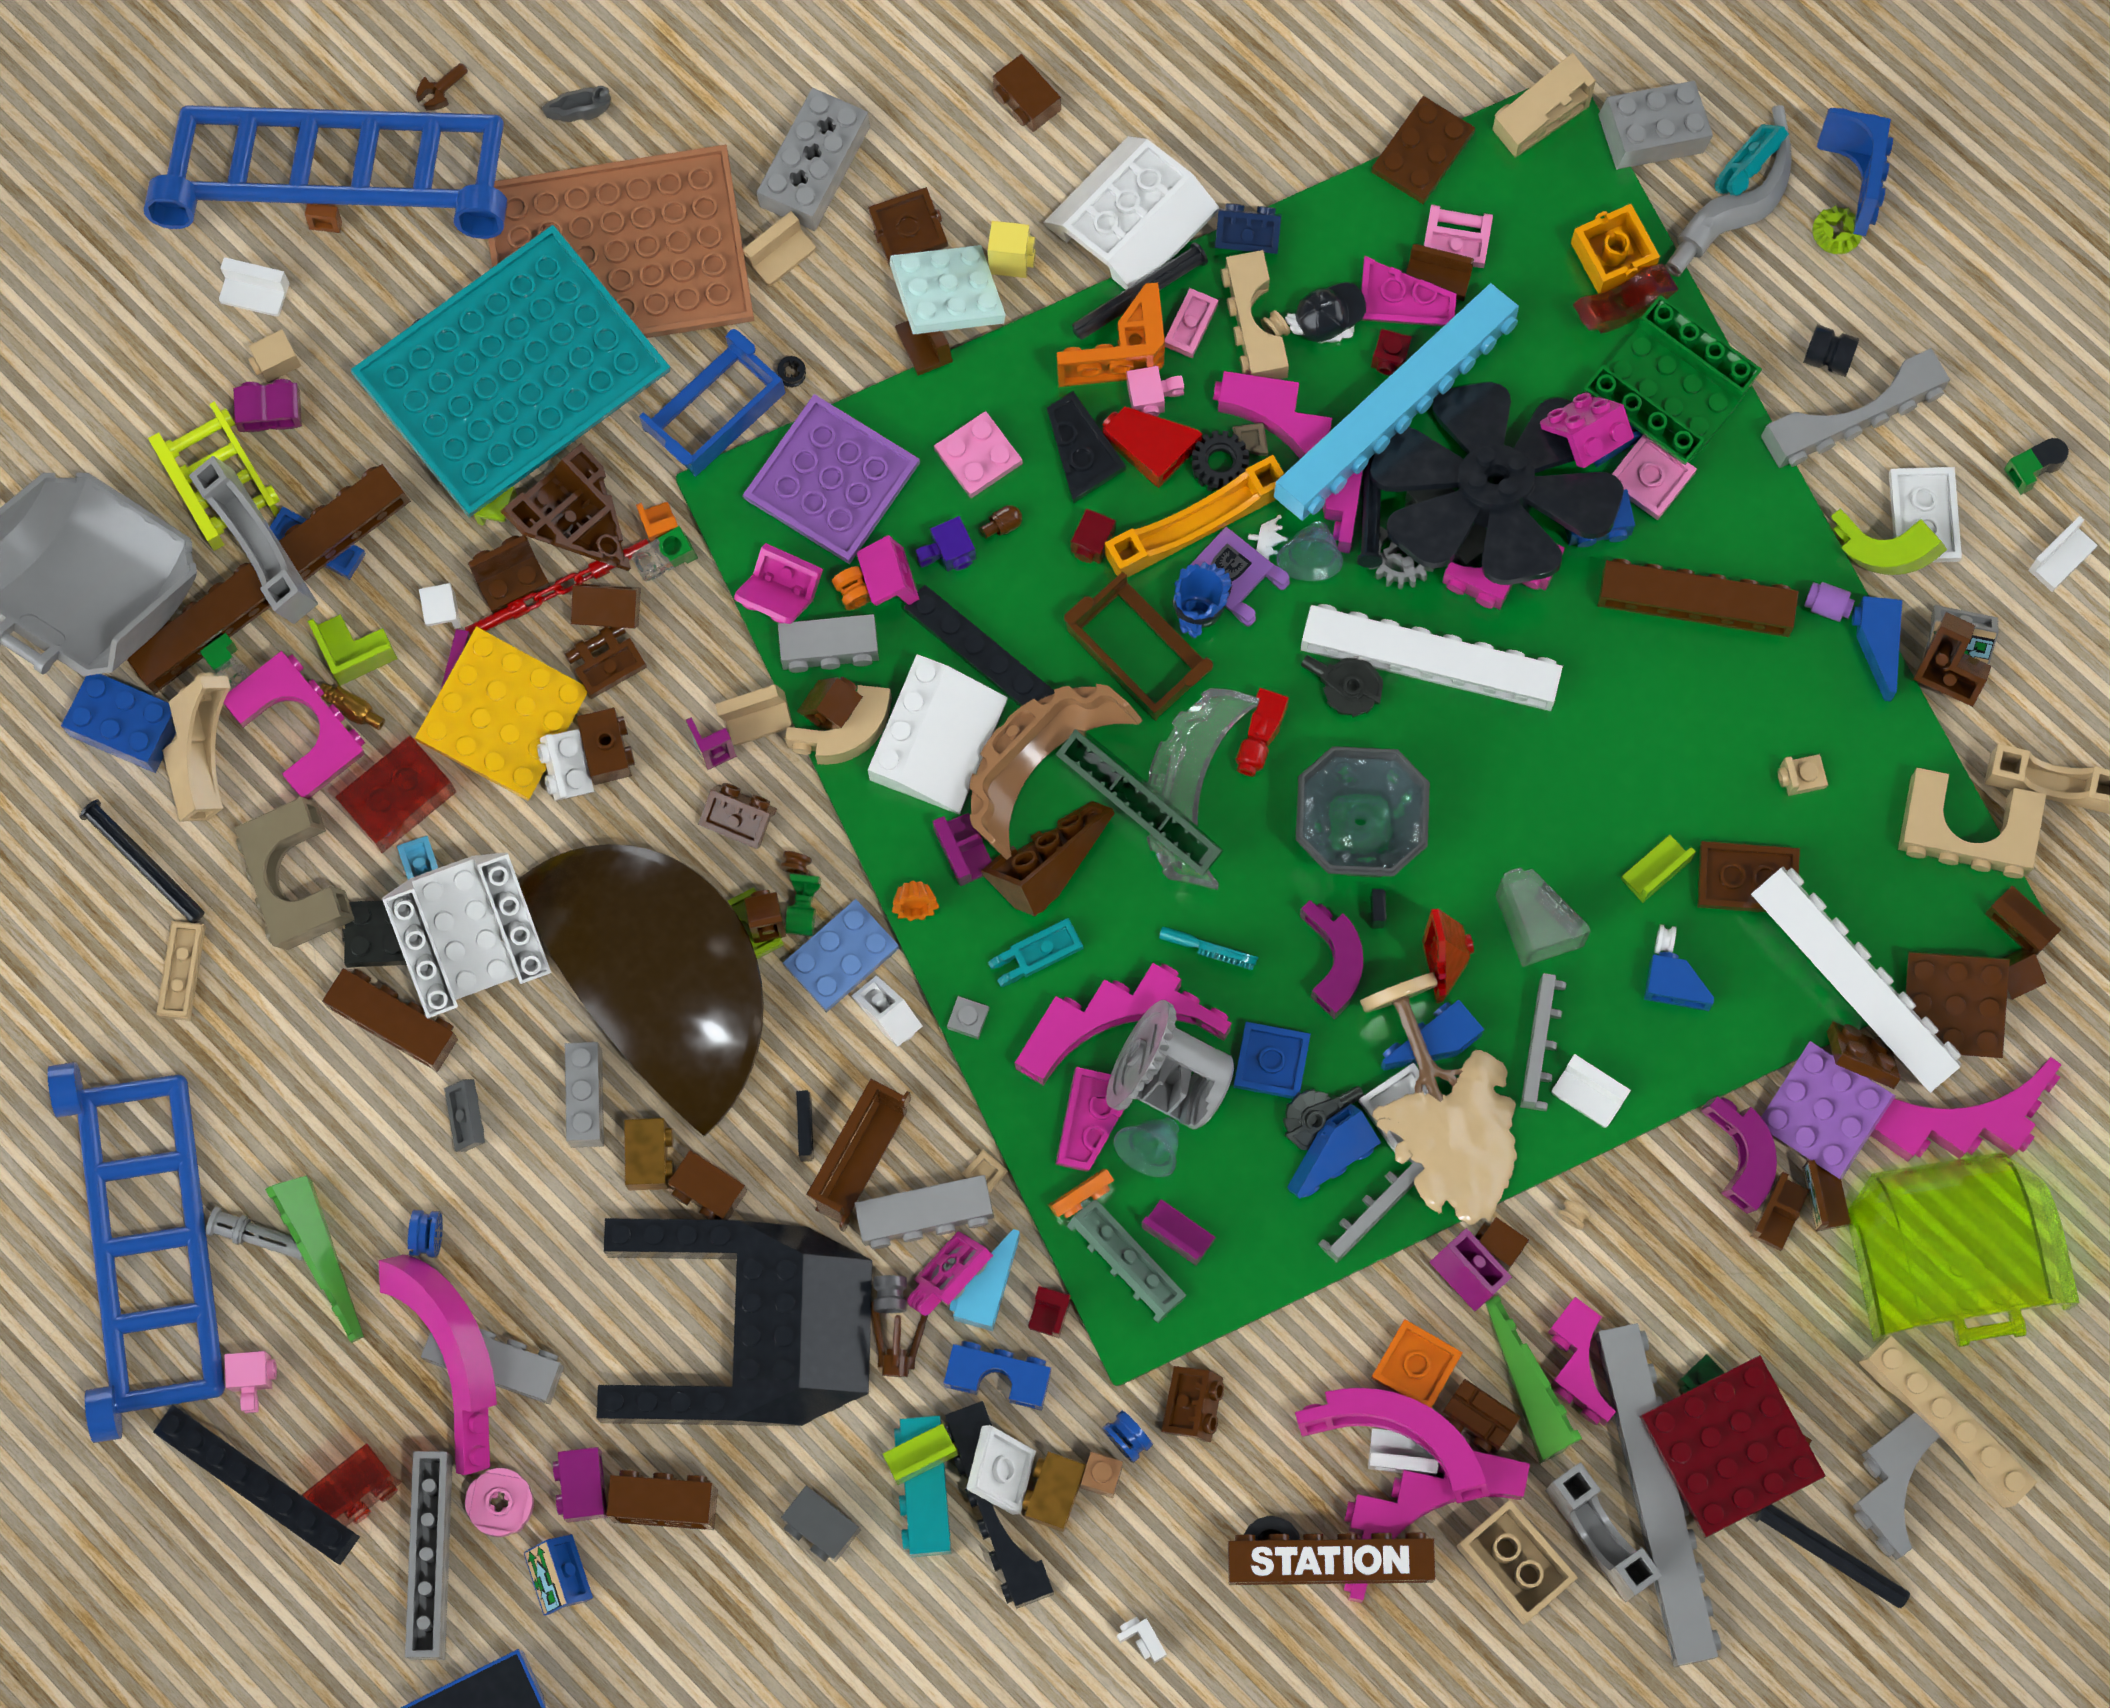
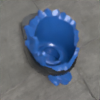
(1200, 597)

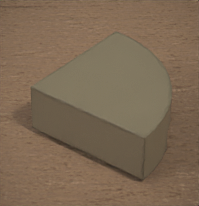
(1253, 437)

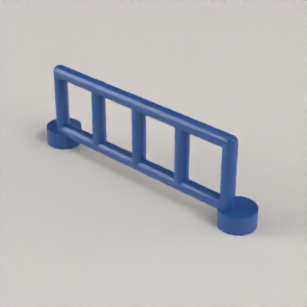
(107, 1403)

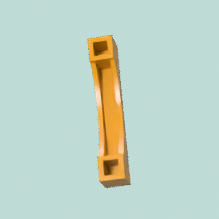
(1149, 544)

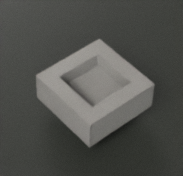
(968, 1017)

